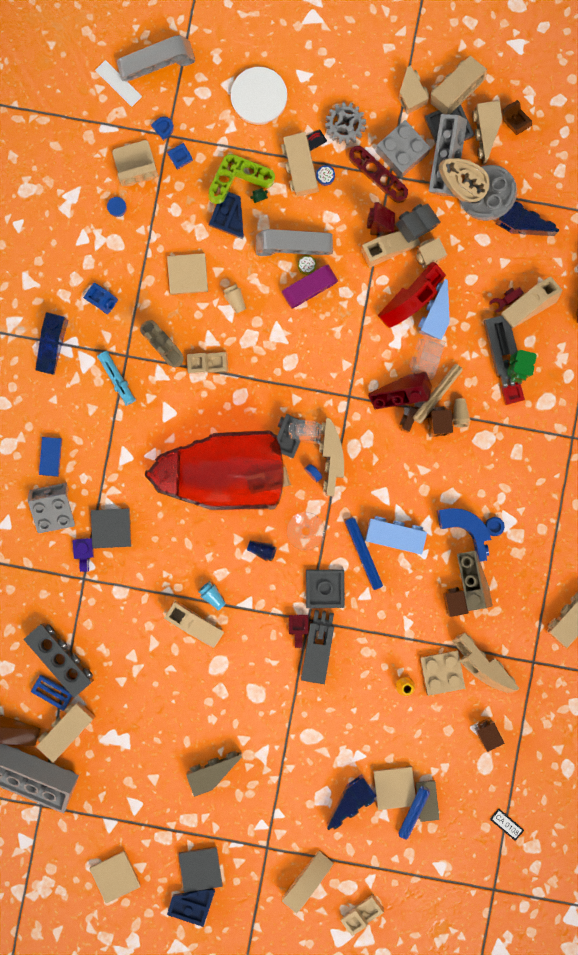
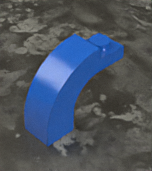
(471, 523)

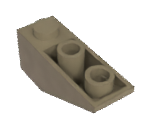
(474, 581)
(207, 777)

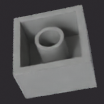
(402, 149)

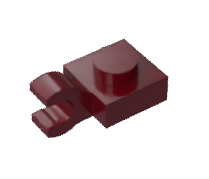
(510, 296)
(298, 625)

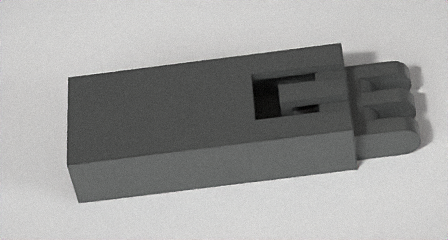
(501, 343)
(317, 655)

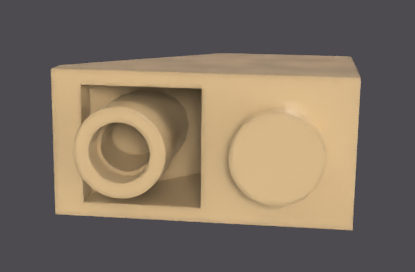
(412, 94)

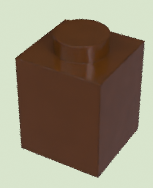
(455, 602)
(489, 735)

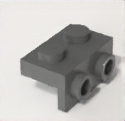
(287, 445)

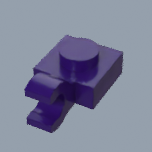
(83, 550)

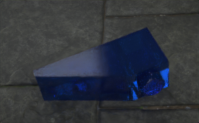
(51, 342)

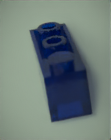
(523, 222)
(354, 796)

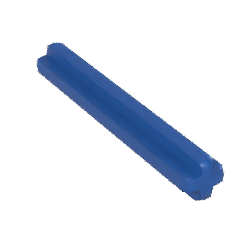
(363, 553)

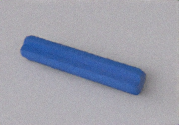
(414, 812)

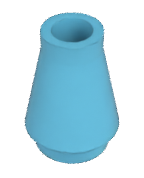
(212, 596)

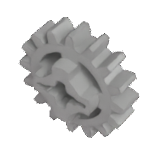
(351, 118)

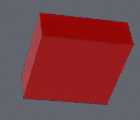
(513, 394)

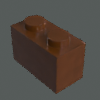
(440, 422)

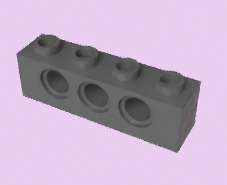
(35, 641)

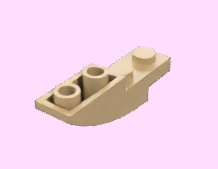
(332, 449)
(488, 671)

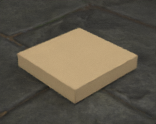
(187, 274)
(394, 787)
(115, 877)

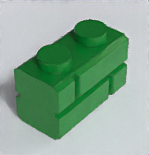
(521, 366)

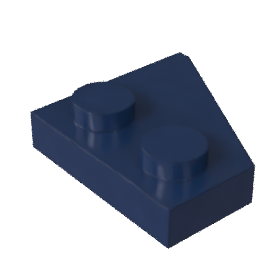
(228, 216)
(191, 906)

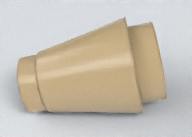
(235, 298)
(460, 413)

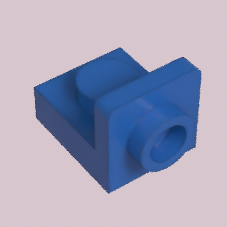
(100, 298)

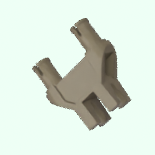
(162, 343)

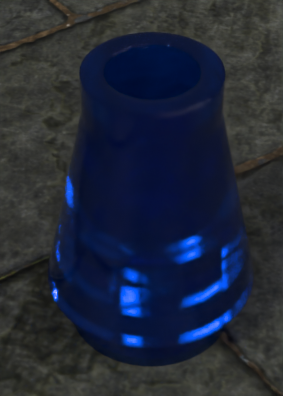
(263, 550)

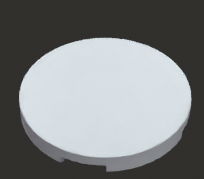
(258, 95)

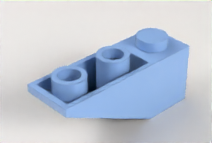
(438, 317)

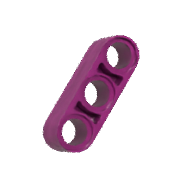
(309, 286)

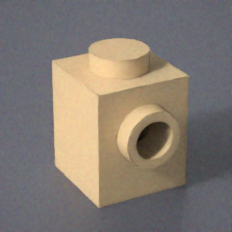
(430, 251)

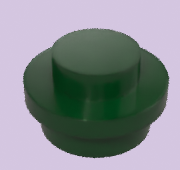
(259, 195)

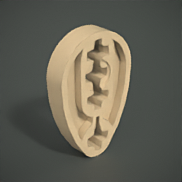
(472, 172)

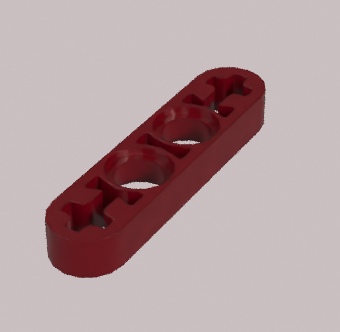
(380, 172)

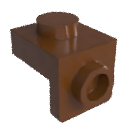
(516, 118)
(407, 420)

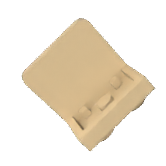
(135, 163)

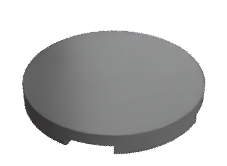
(499, 198)

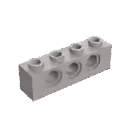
(448, 146)

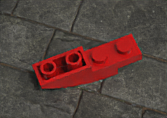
(414, 298)

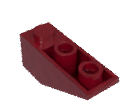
(380, 220)
(406, 390)

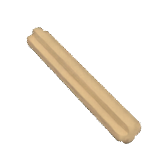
(437, 394)

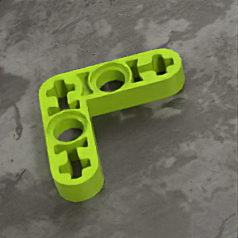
(237, 170)

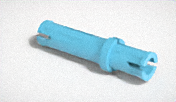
(120, 385)

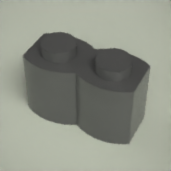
(418, 222)

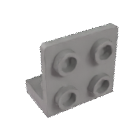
(51, 508)

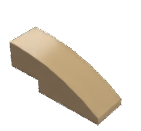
(307, 882)

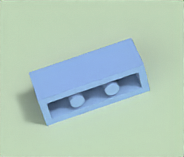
(396, 535)

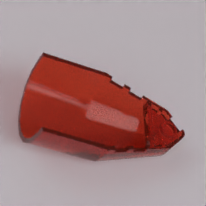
(223, 472)

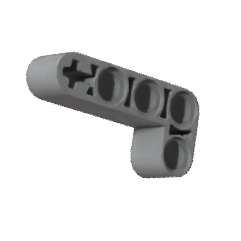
(155, 57)
(293, 242)

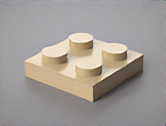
(442, 673)

